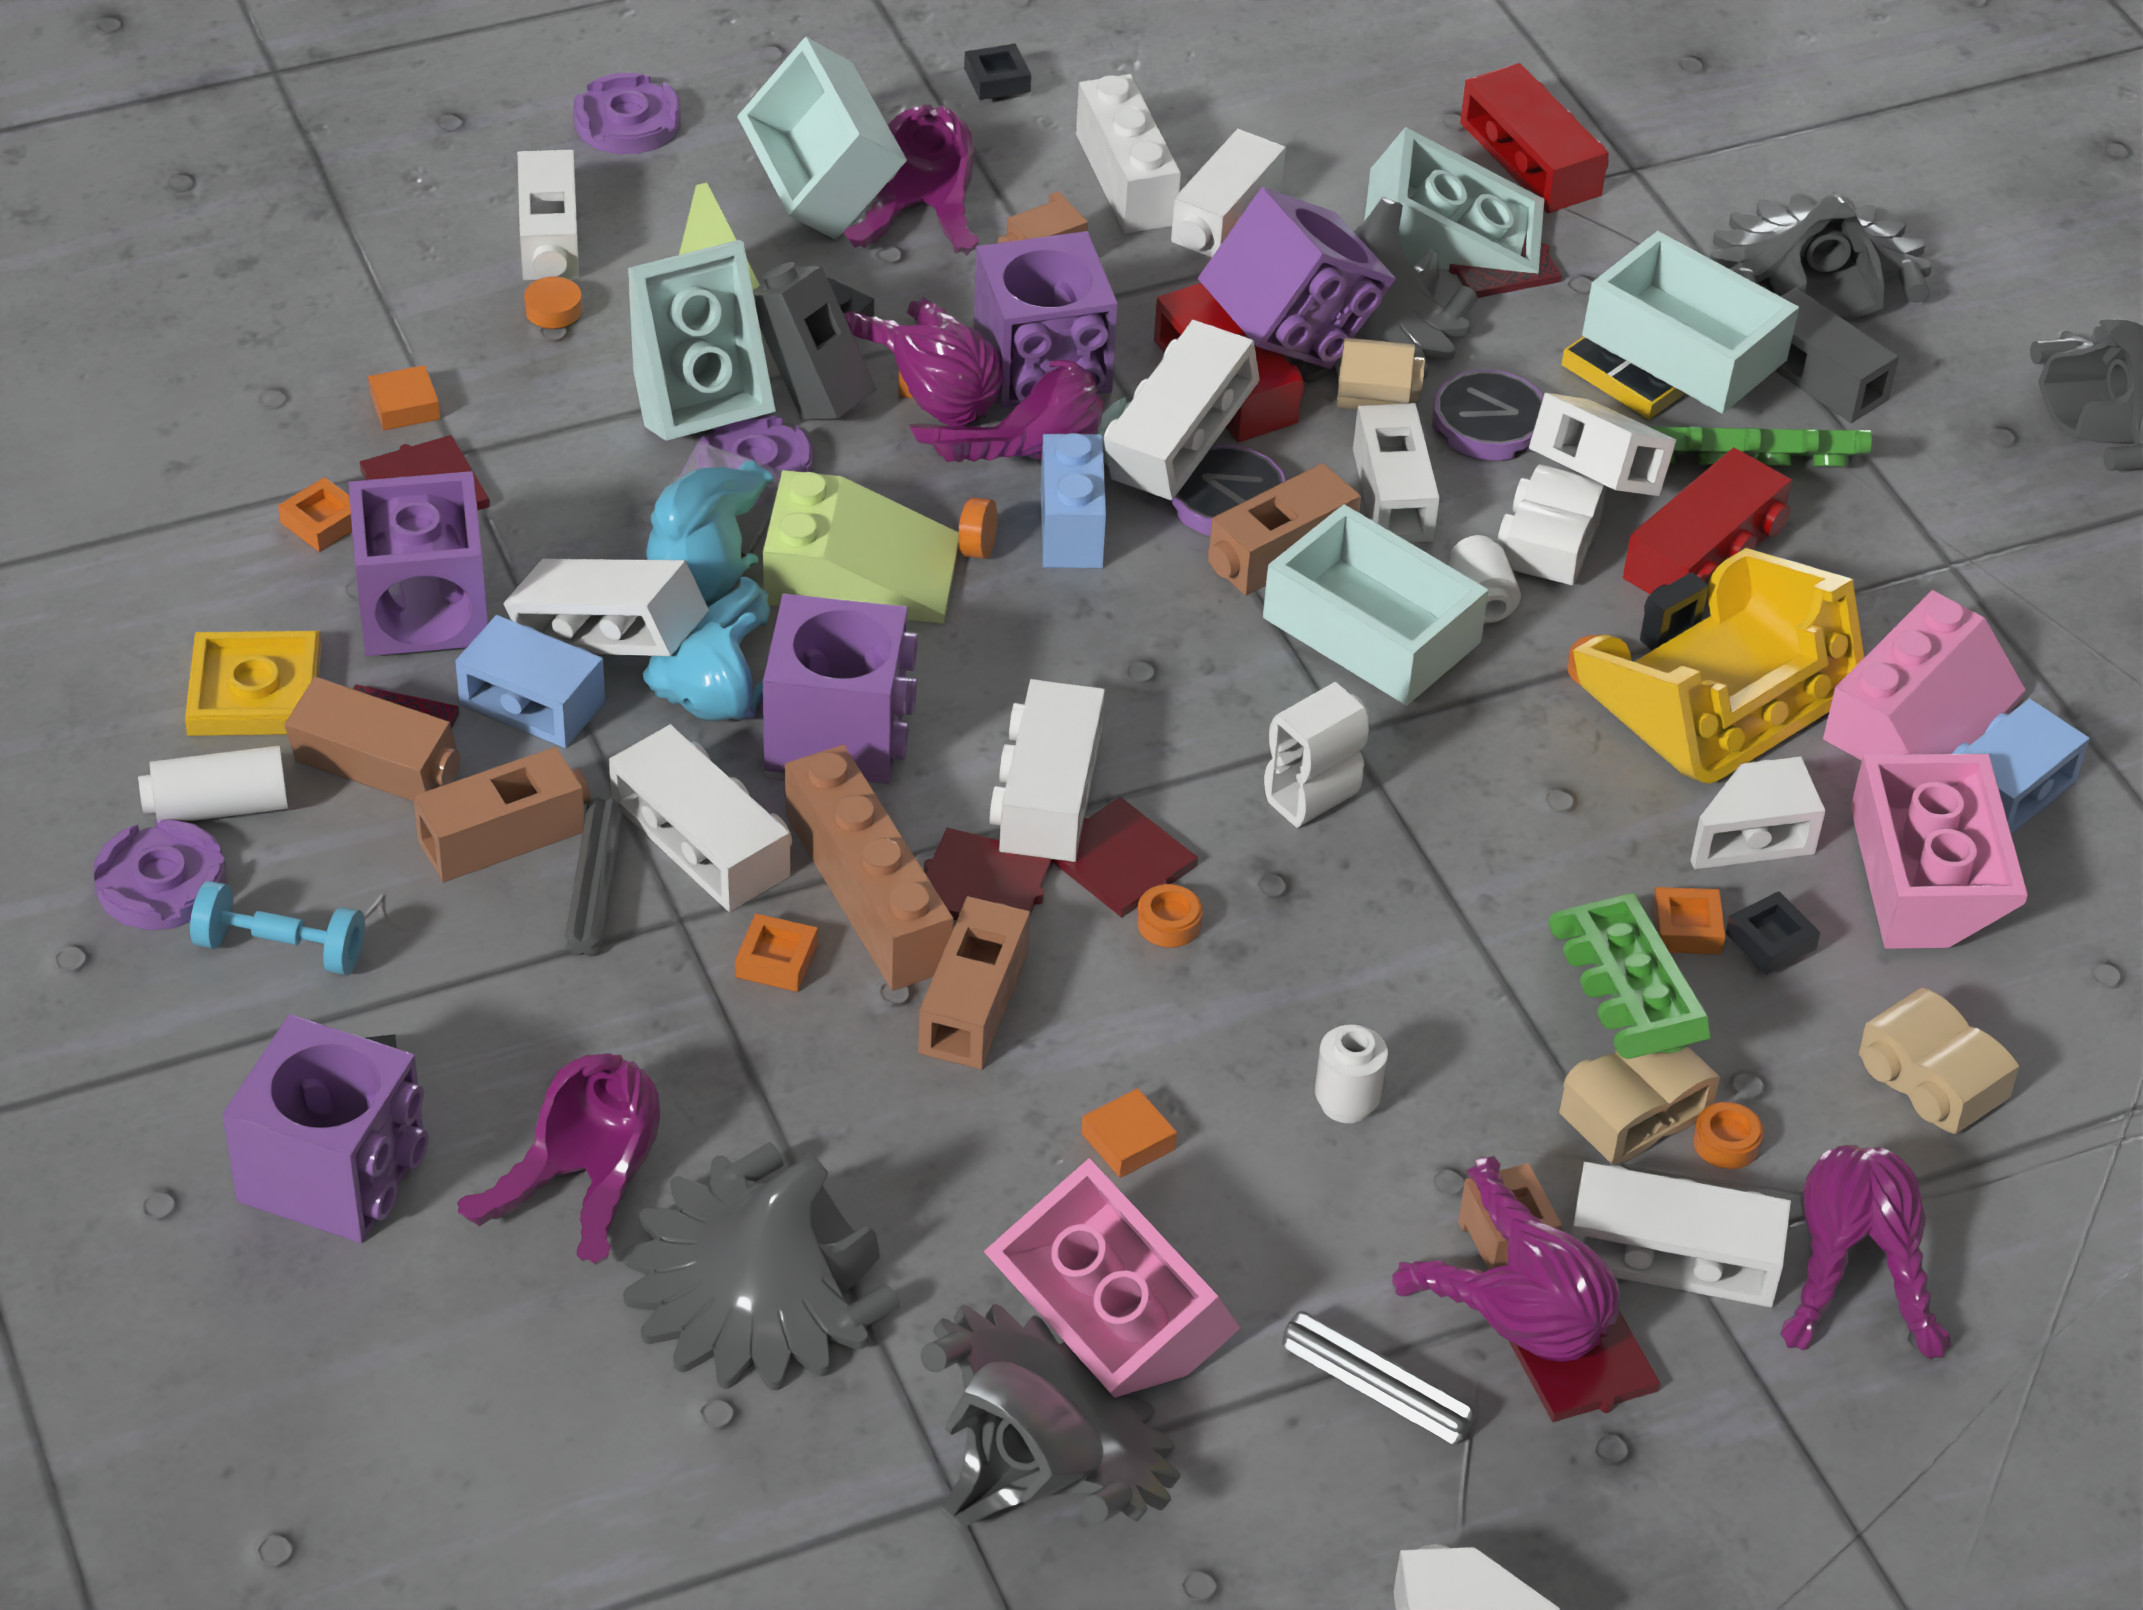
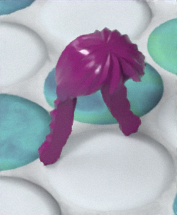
(935, 172)
(942, 361)
(1057, 404)
(593, 1118)
(1842, 1202)
(1549, 1297)

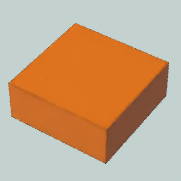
(404, 397)
(318, 514)
(1689, 919)
(776, 952)
(1128, 1132)

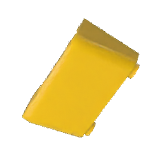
(1742, 675)

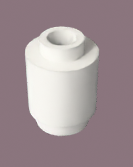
(1488, 565)
(1350, 1073)

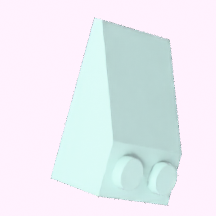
(1456, 207)
(697, 342)

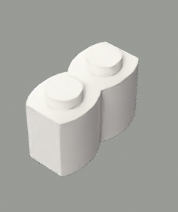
(1552, 523)
(1316, 754)

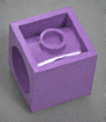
(1296, 278)
(1045, 305)
(418, 562)
(839, 681)
(325, 1128)

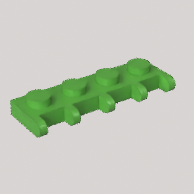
(1771, 446)
(1636, 971)

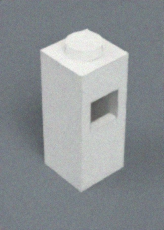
(1223, 190)
(548, 214)
(1602, 444)
(1396, 470)

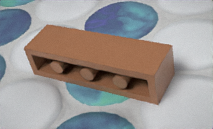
(867, 866)

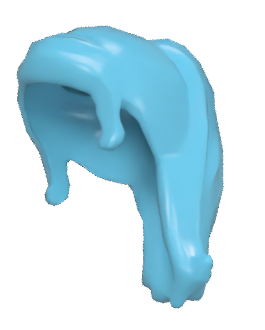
(699, 524)
(708, 667)

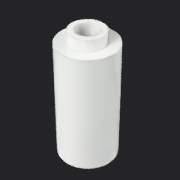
(214, 785)

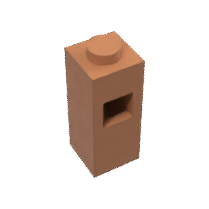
(1271, 522)
(371, 740)
(501, 813)
(974, 982)

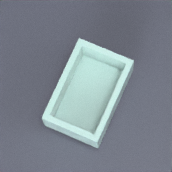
(821, 138)
(1690, 321)
(1375, 604)

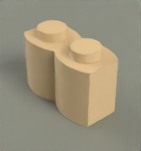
(1379, 374)
(1938, 1060)
(1636, 1101)

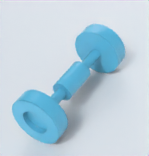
(214, 914)

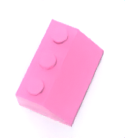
(1925, 685)
(1935, 847)
(1112, 1285)

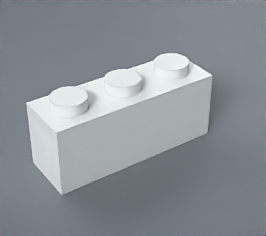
(1127, 153)
(1181, 409)
(610, 604)
(1048, 770)
(701, 817)
(1683, 1233)

